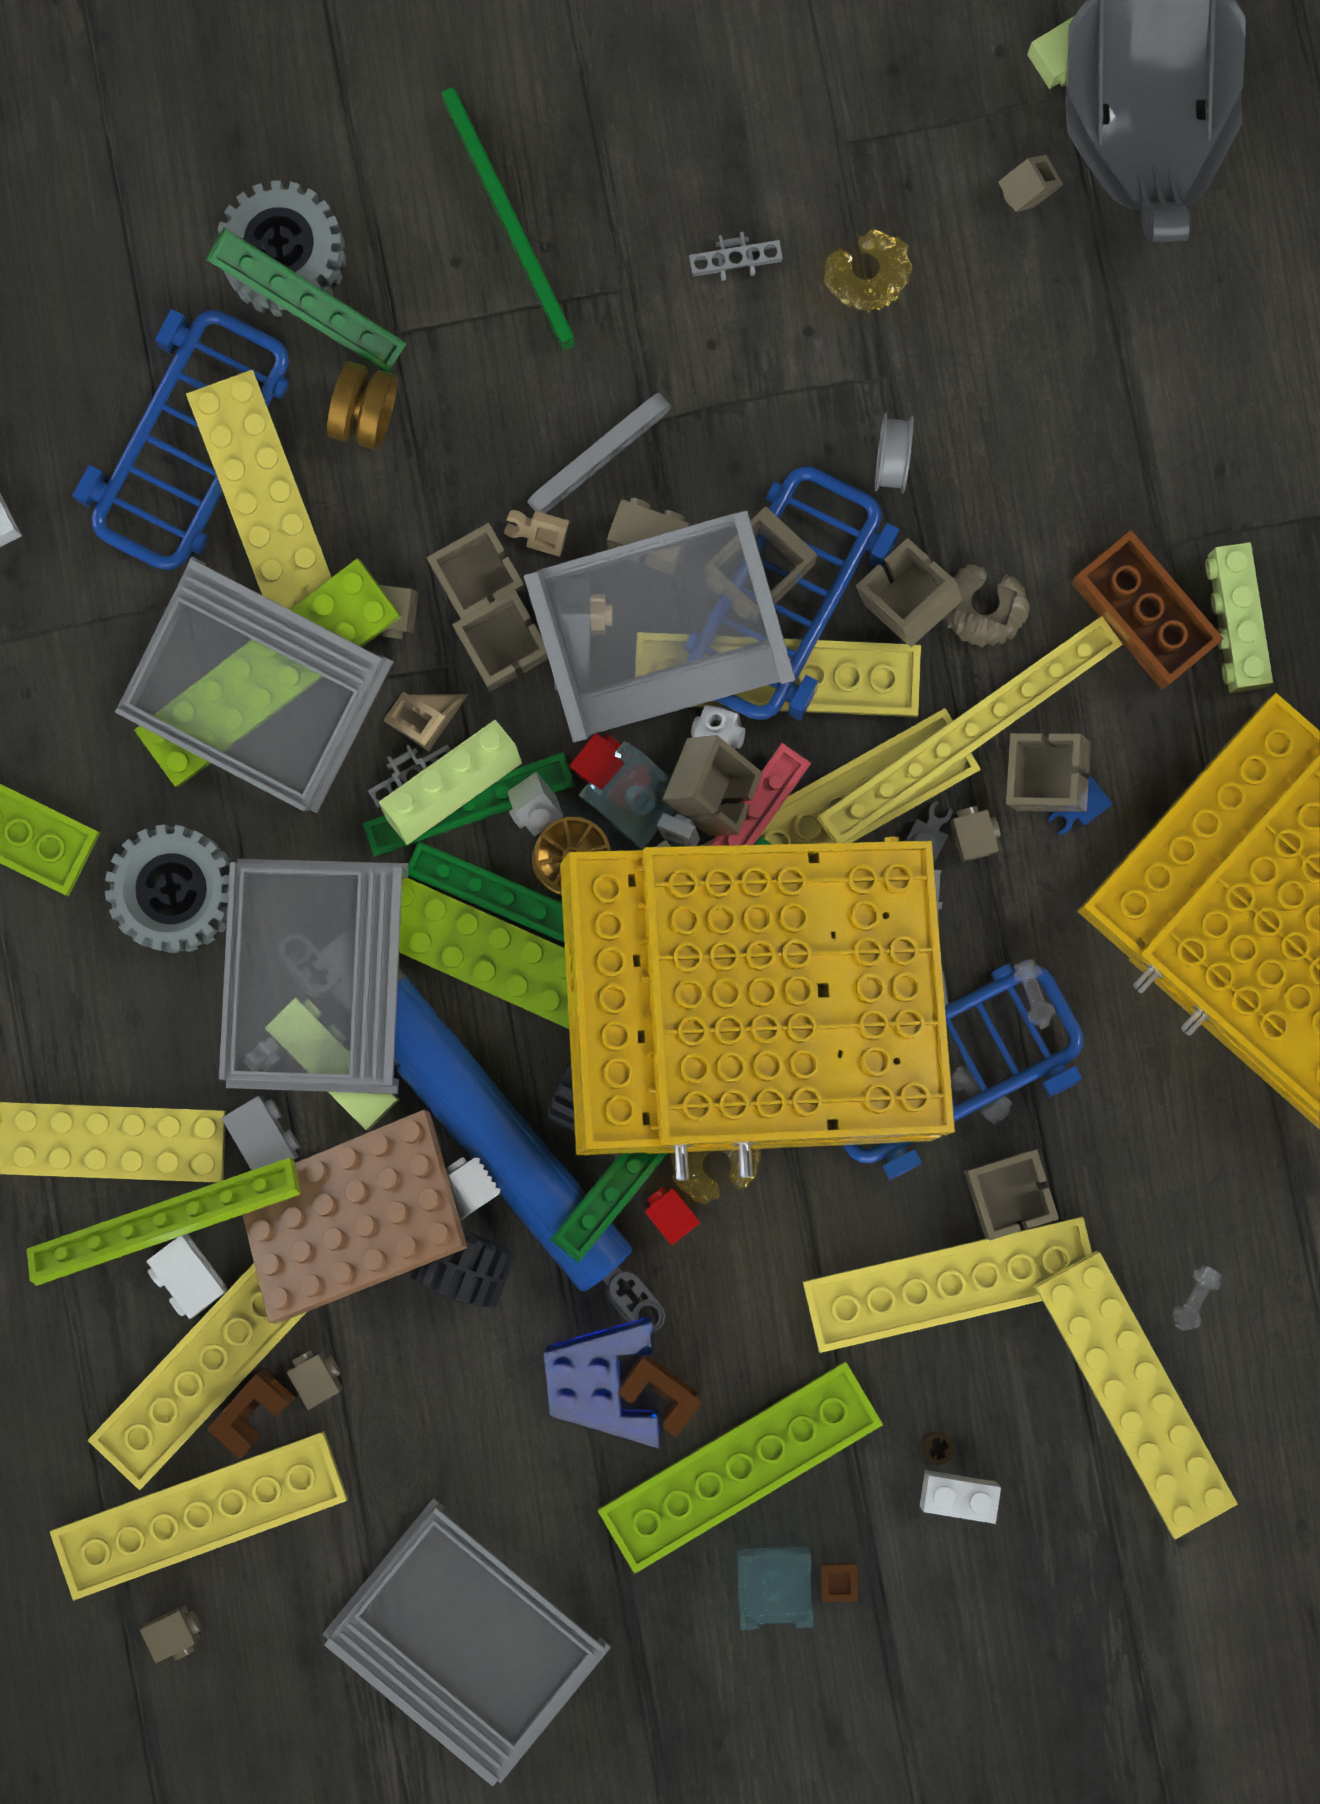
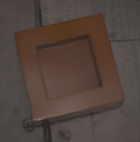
(839, 1582)

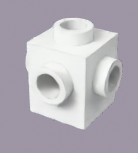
(721, 722)

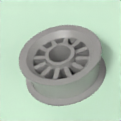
(894, 453)

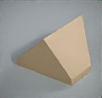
(423, 716)

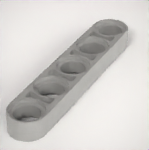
(599, 454)

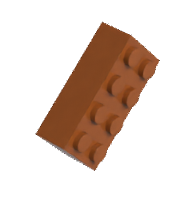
(1146, 610)

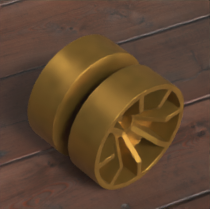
(559, 839)

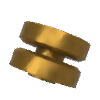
(362, 405)

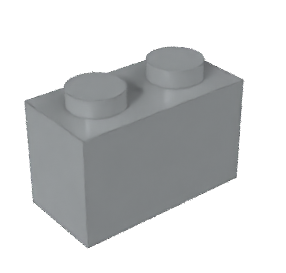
(260, 1134)

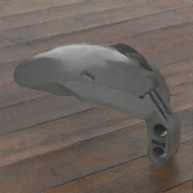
(1151, 69)

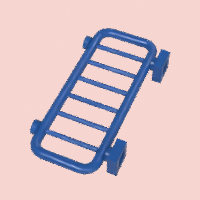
(92, 484)
(867, 539)
(1052, 1066)

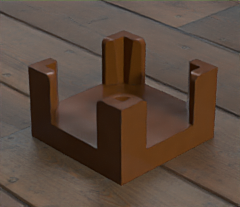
(667, 1386)
(232, 1429)

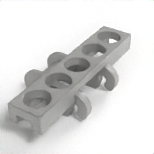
(744, 250)
(419, 764)

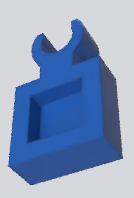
(1096, 804)

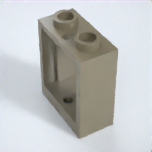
(788, 544)

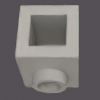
(534, 804)

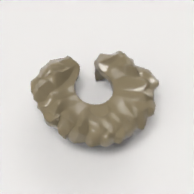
(991, 628)

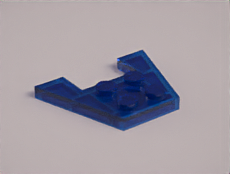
(586, 1380)

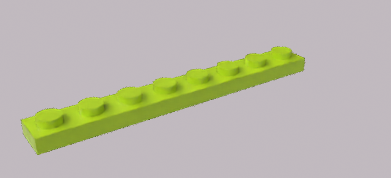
(163, 1221)

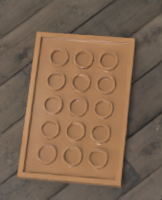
(359, 1219)

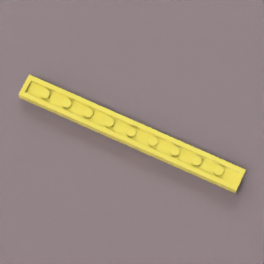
(969, 731)

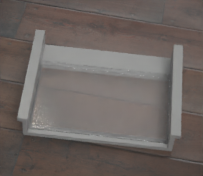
(659, 625)
(253, 687)
(311, 975)
(463, 1644)

